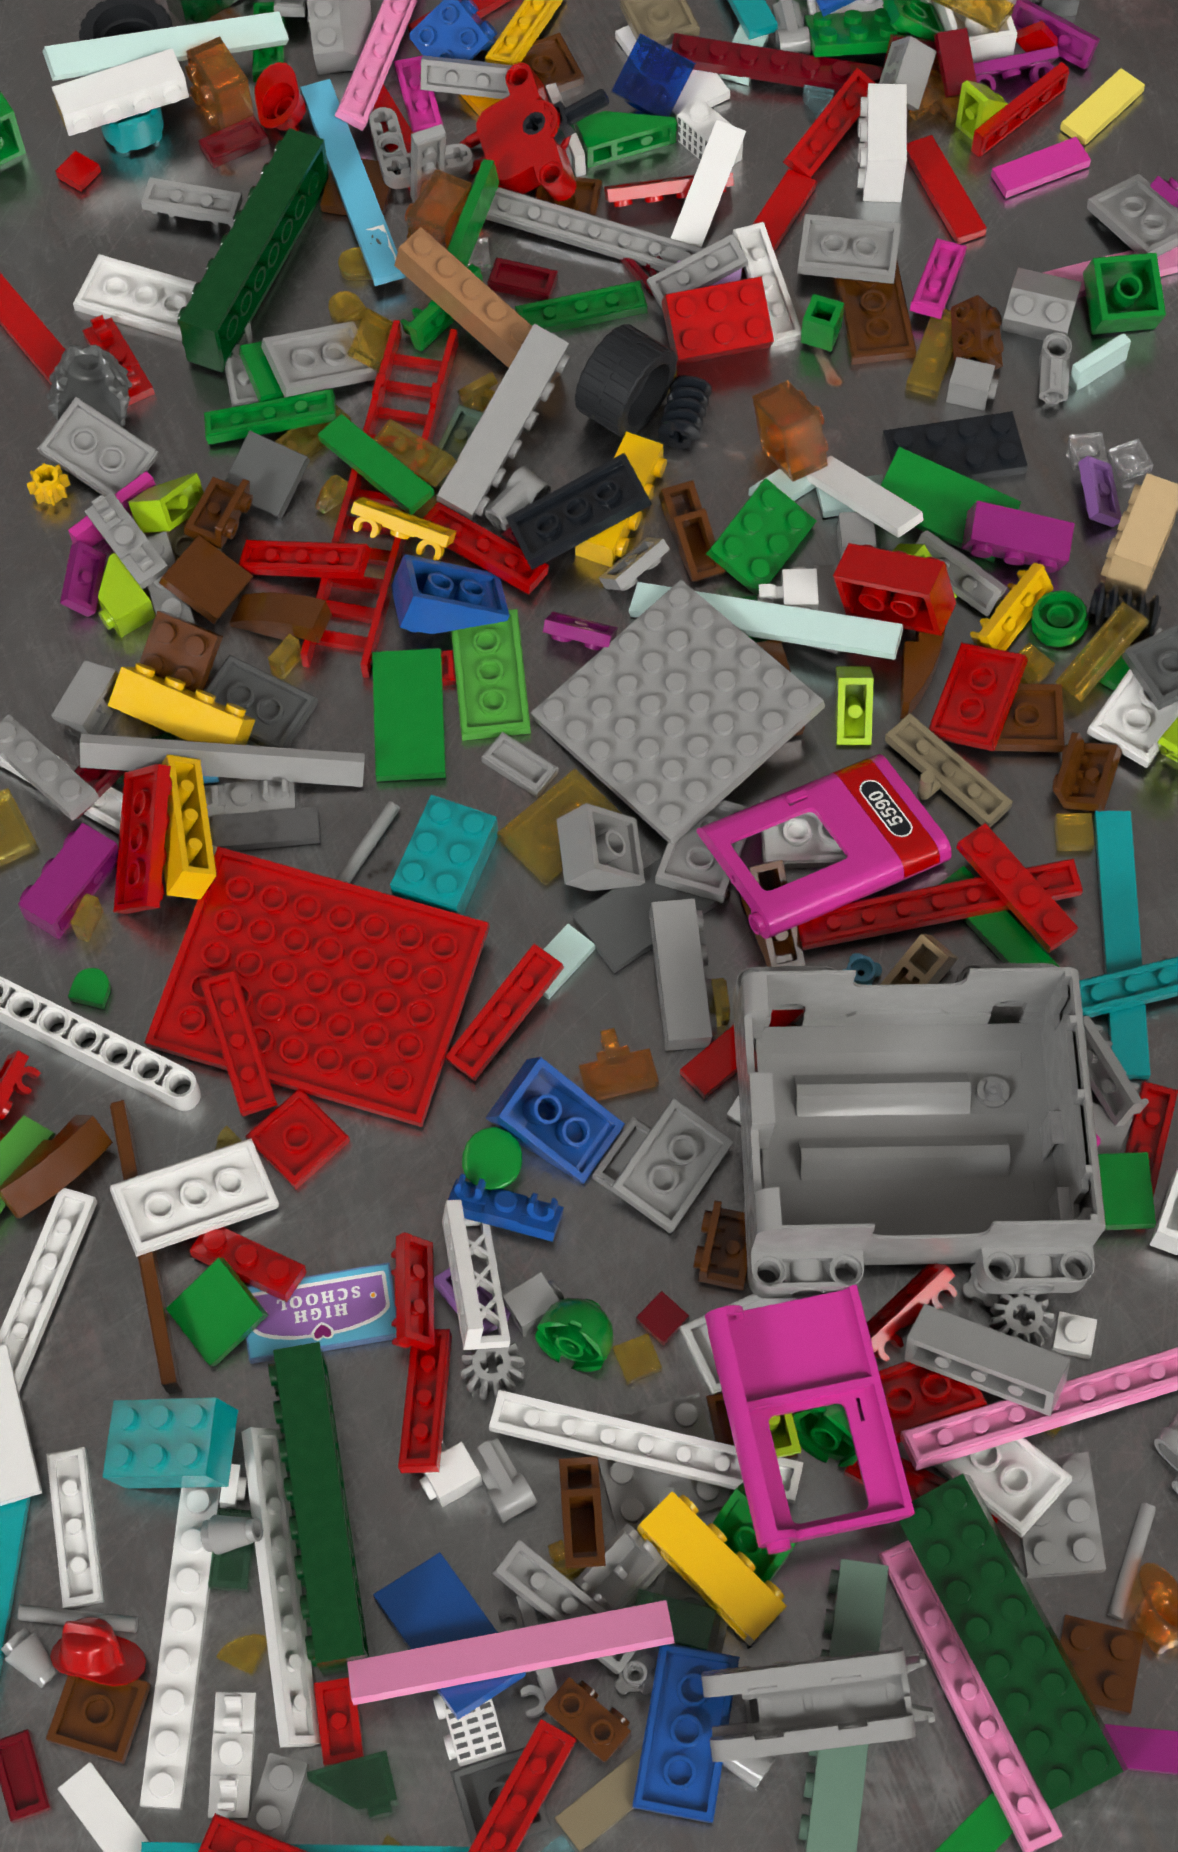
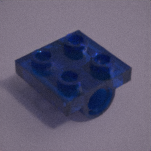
(652, 77)

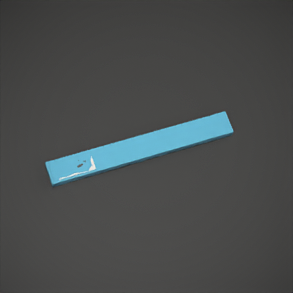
(352, 183)

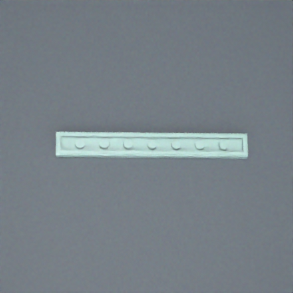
(99, 54)
(792, 623)

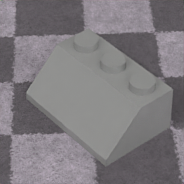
(338, 33)

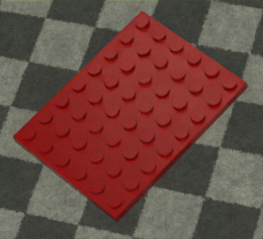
(339, 981)

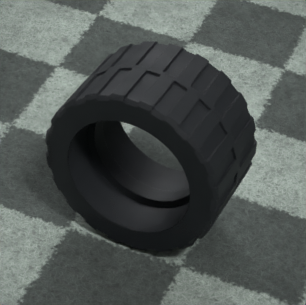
(123, 17)
(625, 380)

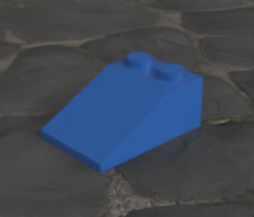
(446, 596)
(555, 1119)

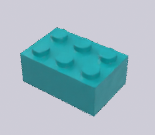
(445, 855)
(170, 1443)

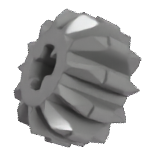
(1031, 1311)
(478, 1372)

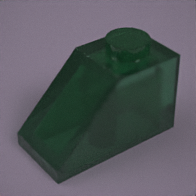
(360, 1784)

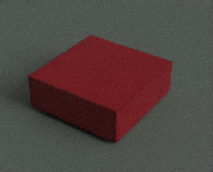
(662, 1318)

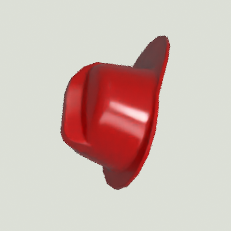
(279, 98)
(96, 1654)

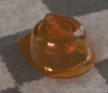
(1158, 1608)

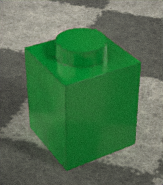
(822, 322)

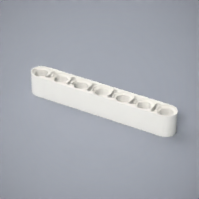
(102, 1051)

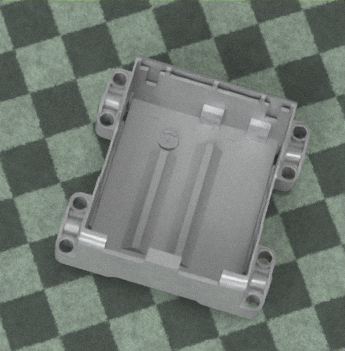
(916, 1128)

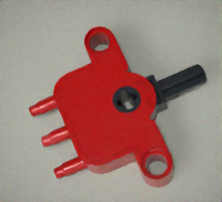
(531, 135)

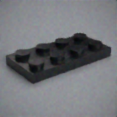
(970, 446)
(578, 511)

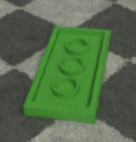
(491, 680)

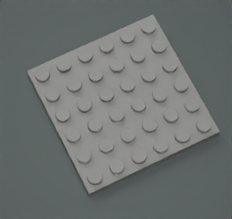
(677, 711)

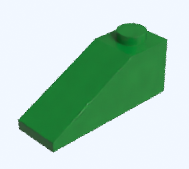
(618, 135)

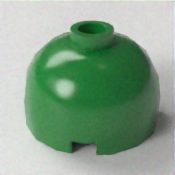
(576, 1331)
(826, 1434)

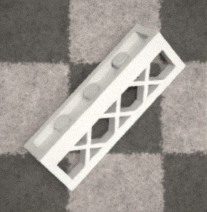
(466, 1280)

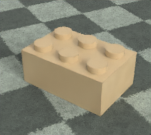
(1141, 535)

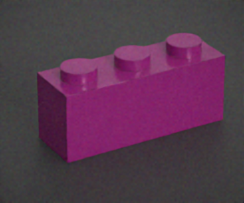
(1017, 536)
(64, 880)

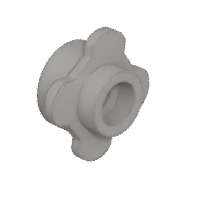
(974, 1290)
(643, 1683)

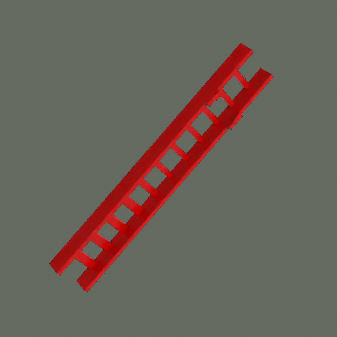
(345, 521)

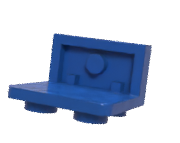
(453, 31)

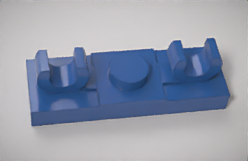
(508, 1209)

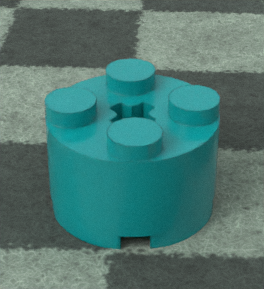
(135, 131)

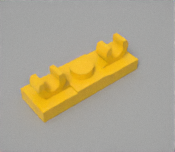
(402, 525)
(1014, 609)

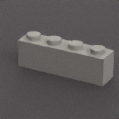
(680, 974)
(987, 1359)

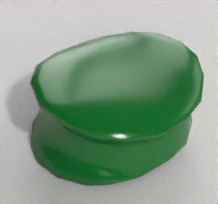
(1059, 618)
(492, 1156)

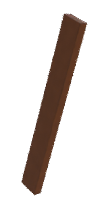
(148, 1262)

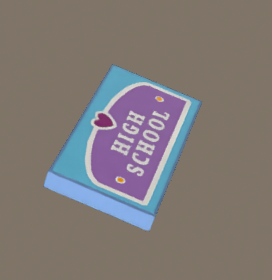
(330, 1309)

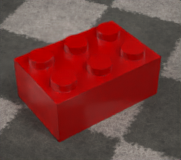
(718, 320)
(895, 588)

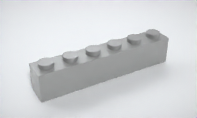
(503, 422)

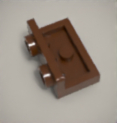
(977, 331)
(218, 511)
(1086, 774)
(725, 1252)
(587, 1720)

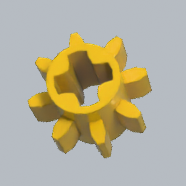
(48, 484)

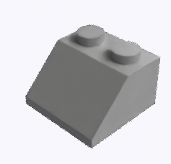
(1040, 304)
(600, 849)

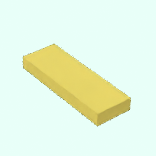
(1102, 106)

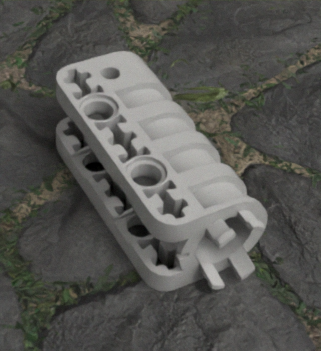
(817, 1704)

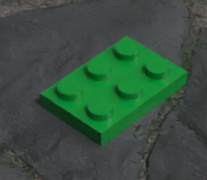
(850, 32)
(761, 536)

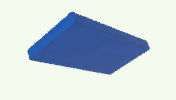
(436, 1608)
(676, 1756)

